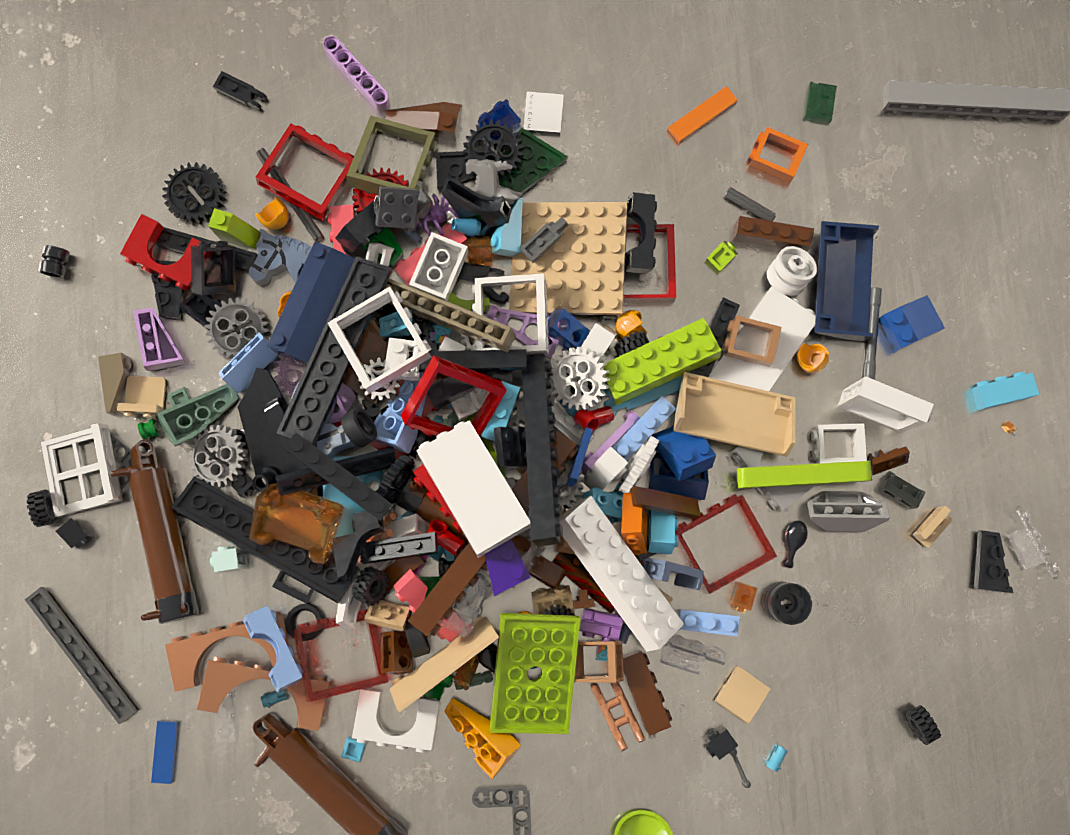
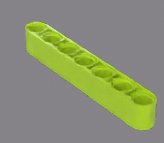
(804, 474)

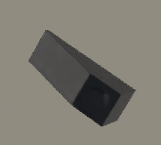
(448, 391)

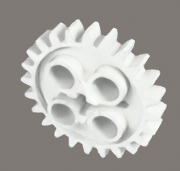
(594, 374)
(639, 465)

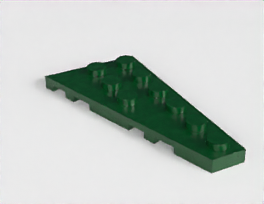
(536, 163)

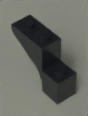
(469, 203)
(349, 547)

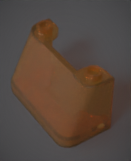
(297, 520)

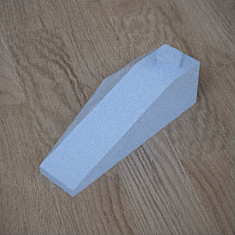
(390, 425)

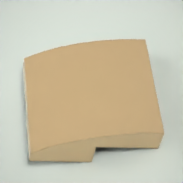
(742, 694)

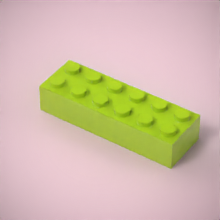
(661, 361)

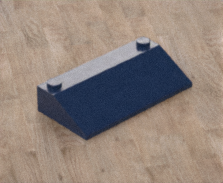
(844, 280)
(310, 303)

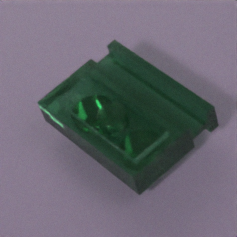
(820, 102)

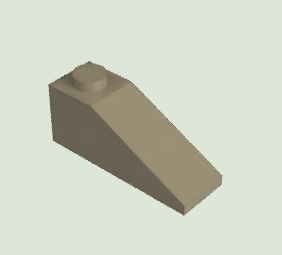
(114, 374)

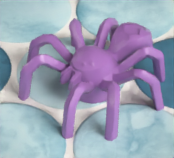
(437, 214)

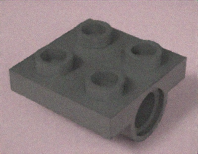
(396, 207)

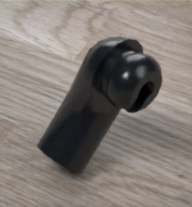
(492, 295)

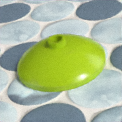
(642, 823)

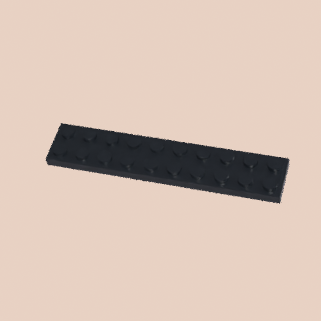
(328, 361)
(233, 523)

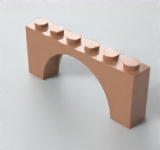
(187, 654)
(223, 677)

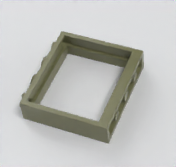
(370, 184)

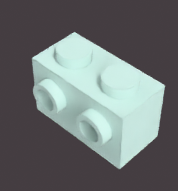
(228, 559)

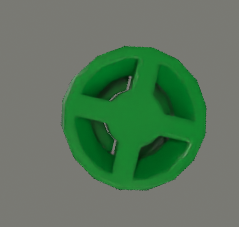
(149, 429)

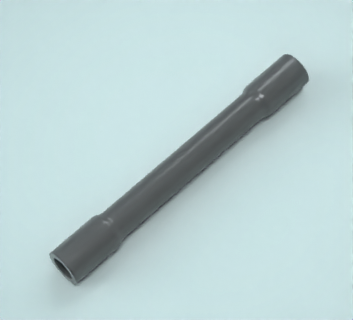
(875, 303)

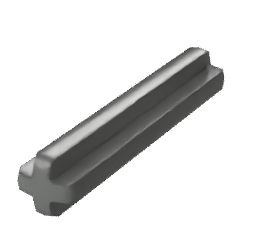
(750, 204)

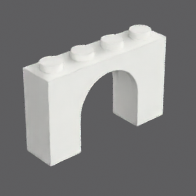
(369, 728)

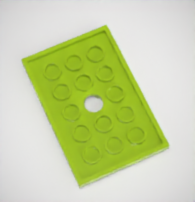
(538, 704)

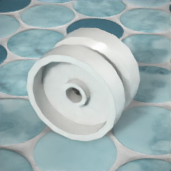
(791, 271)

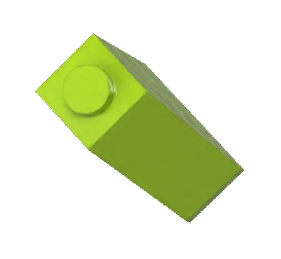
(233, 229)

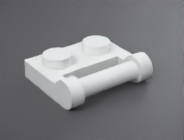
(397, 354)

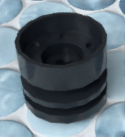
(797, 606)

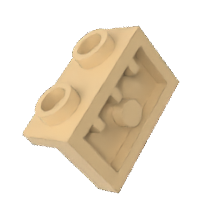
(933, 526)
(545, 598)
(388, 615)

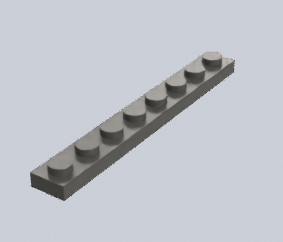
(80, 655)

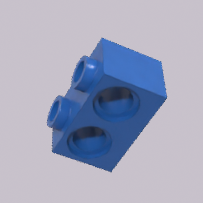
(568, 325)

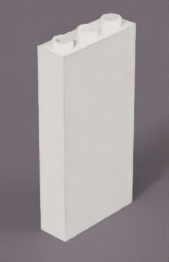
(776, 310)
(473, 488)

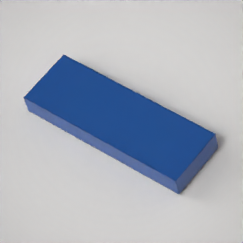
(579, 458)
(164, 752)

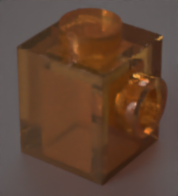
(479, 250)
(742, 597)

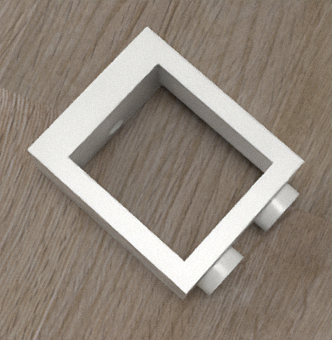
(858, 442)

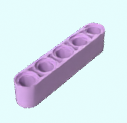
(350, 67)

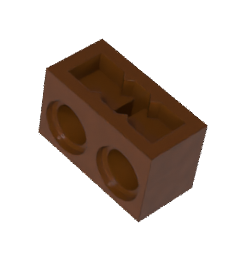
(395, 653)

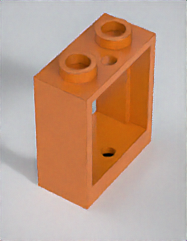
(771, 168)
(634, 526)

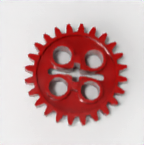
(363, 199)

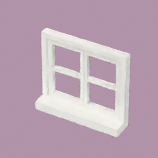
(105, 464)

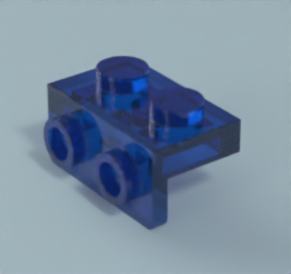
(502, 112)

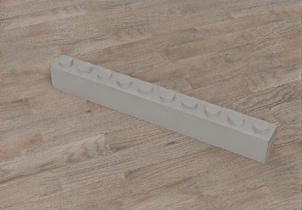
(976, 99)

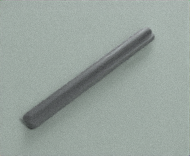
(303, 215)

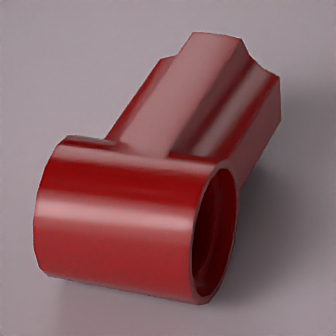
(594, 418)
(446, 538)

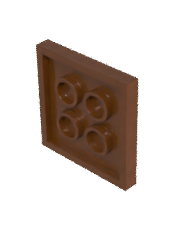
(369, 348)

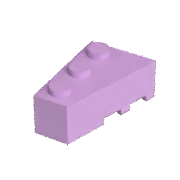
(154, 341)

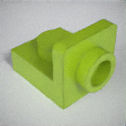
(723, 255)

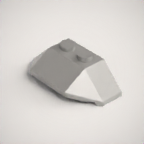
(847, 511)

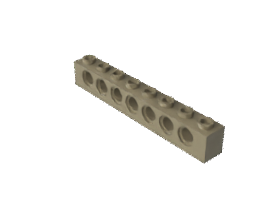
(454, 317)

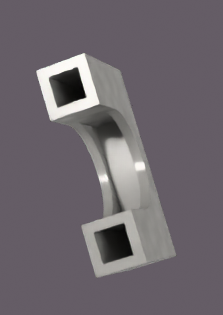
(779, 497)

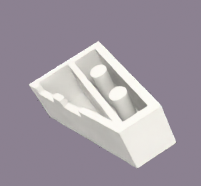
(599, 340)
(605, 469)

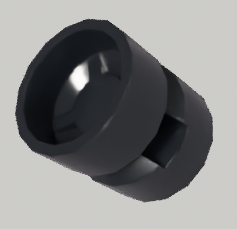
(54, 261)

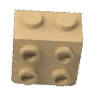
(143, 396)

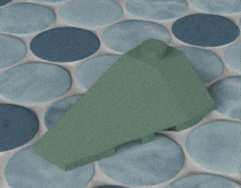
(194, 415)

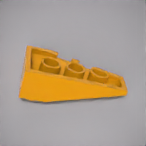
(491, 749)

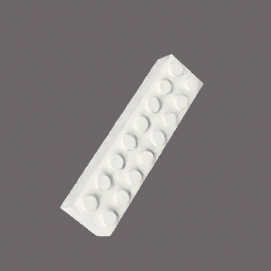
(619, 574)

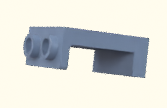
(685, 575)

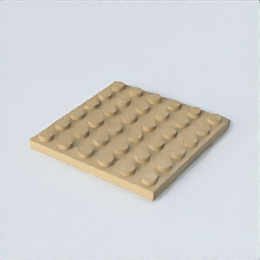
(583, 266)

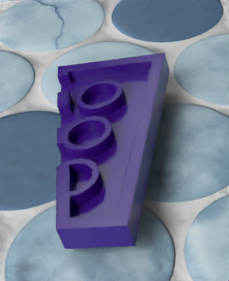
(505, 567)

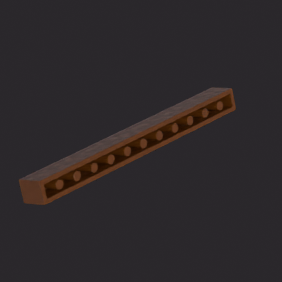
(468, 566)

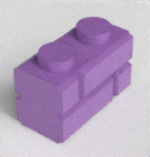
(600, 624)

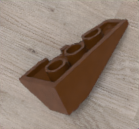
(439, 118)

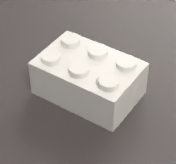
(439, 266)

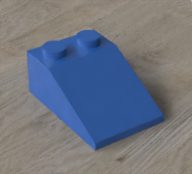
(910, 323)
(684, 453)

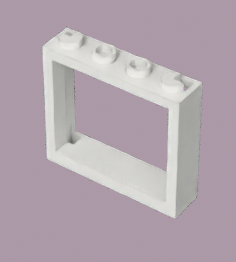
(362, 310)
(542, 315)
(885, 405)

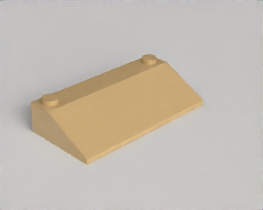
(736, 414)
(442, 664)

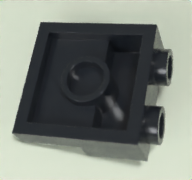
(510, 447)

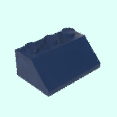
(663, 479)

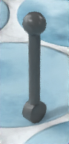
(746, 783)

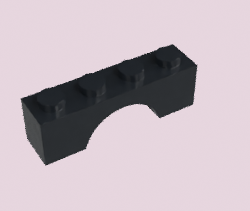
(642, 210)

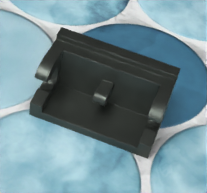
(902, 491)

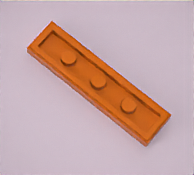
(702, 114)

